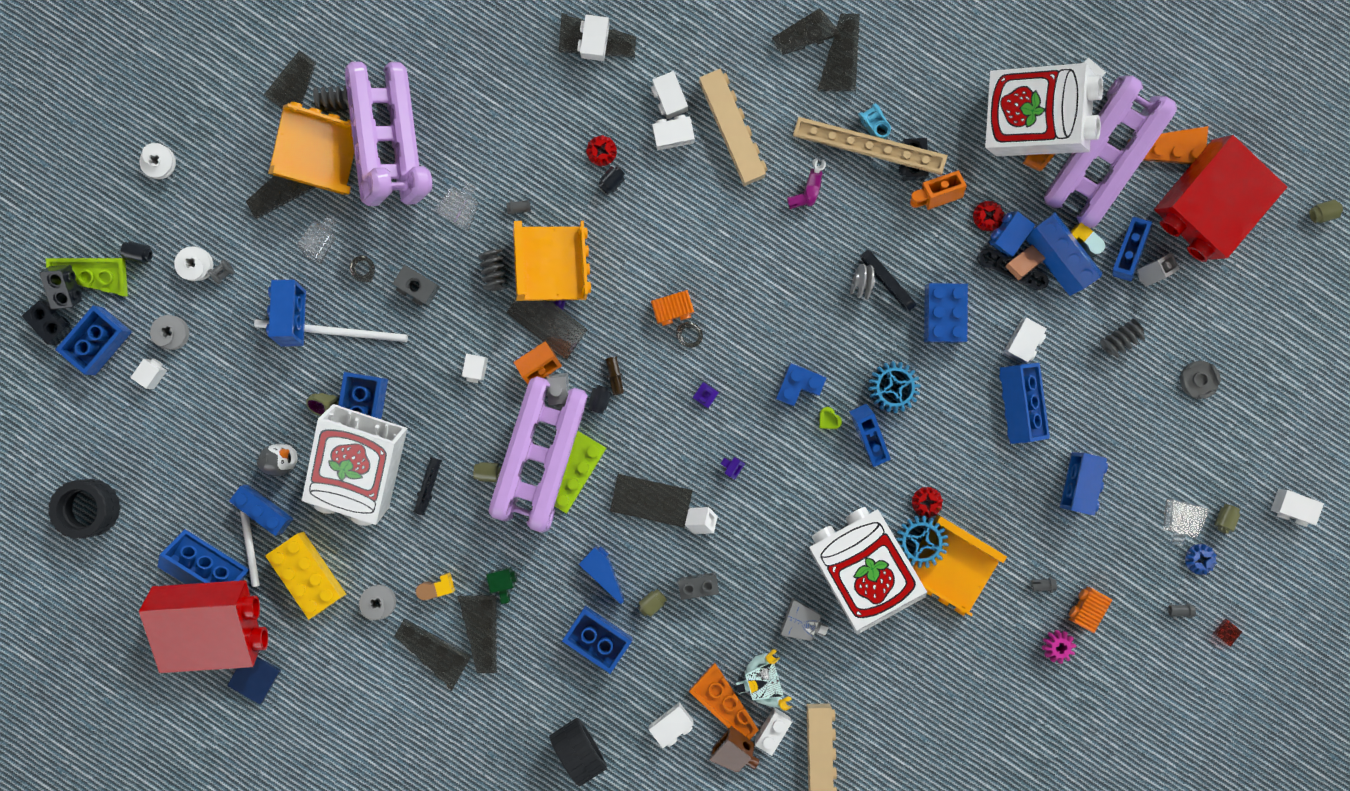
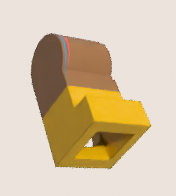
(439, 588)

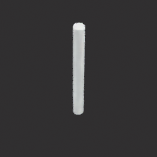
(250, 549)

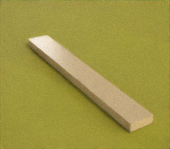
(870, 146)

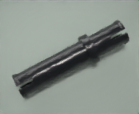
(421, 508)

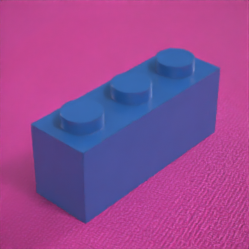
(1132, 249)
(261, 510)

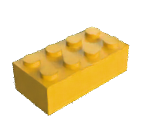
(305, 575)

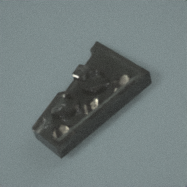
(807, 31)
(292, 82)

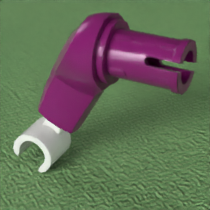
(811, 190)

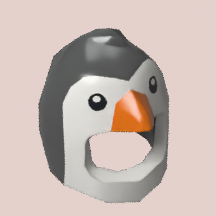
(274, 459)

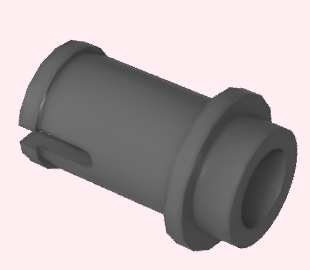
(518, 207)
(1044, 585)
(1182, 610)

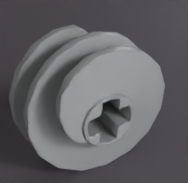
(863, 279)
(176, 325)
(387, 602)

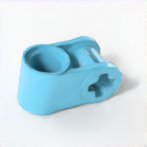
(874, 119)

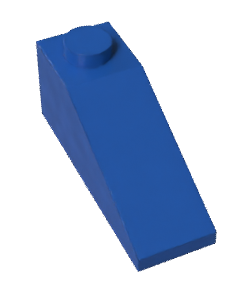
(870, 434)
(600, 569)

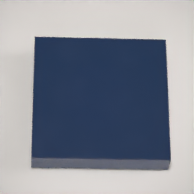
(255, 681)

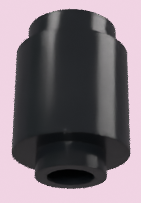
(611, 180)
(136, 252)
(599, 399)

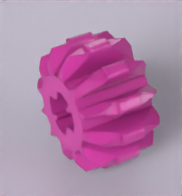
(1063, 651)

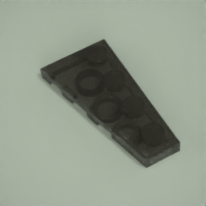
(618, 43)
(842, 59)
(275, 194)
(435, 653)

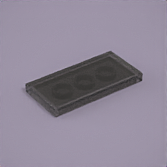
(549, 324)
(651, 500)

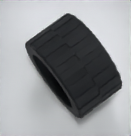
(62, 513)
(578, 752)

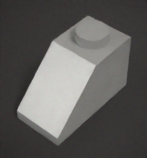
(1158, 270)

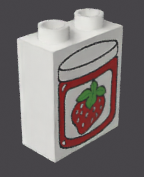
(1042, 110)
(353, 465)
(866, 569)

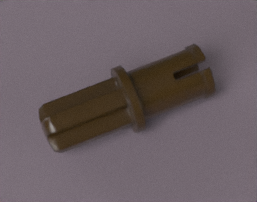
(614, 375)

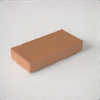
(1025, 262)

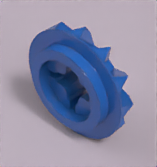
(1193, 555)

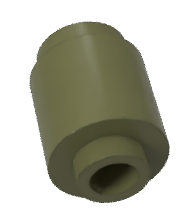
(1326, 211)
(486, 472)
(1227, 519)
(652, 603)

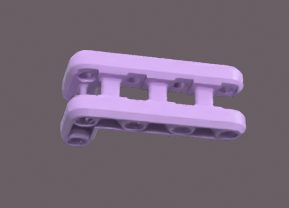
(1147, 127)
(373, 177)
(554, 458)

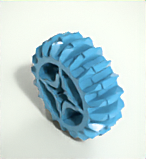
(890, 378)
(928, 526)

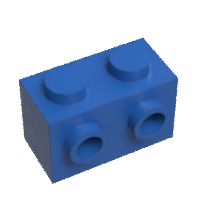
(1011, 233)

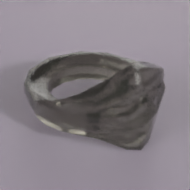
(368, 277)
(681, 327)

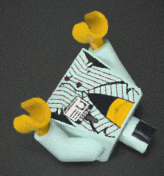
(764, 682)

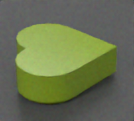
(829, 419)

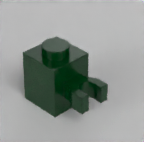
(501, 581)

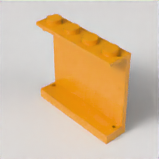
(313, 149)
(551, 263)
(962, 570)

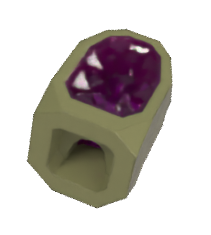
(321, 402)

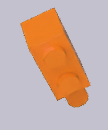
(939, 191)

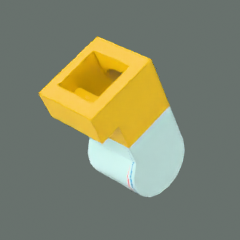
(1088, 239)

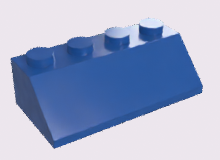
(1063, 255)
(1024, 403)
(196, 562)

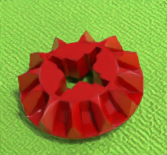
(602, 159)
(979, 215)
(920, 496)

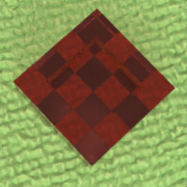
(1227, 632)

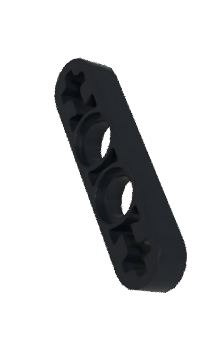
(993, 255)
(888, 281)

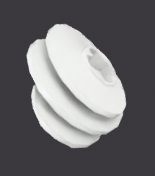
(152, 153)
(184, 262)

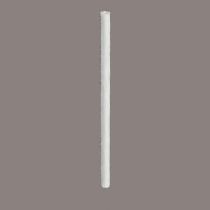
(345, 332)

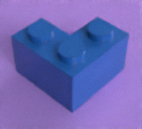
(799, 379)

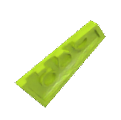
(97, 273)
(581, 463)

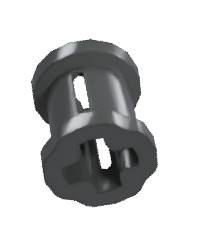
(214, 273)

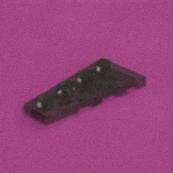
(481, 625)

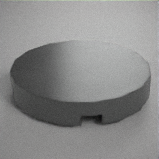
(1200, 379)

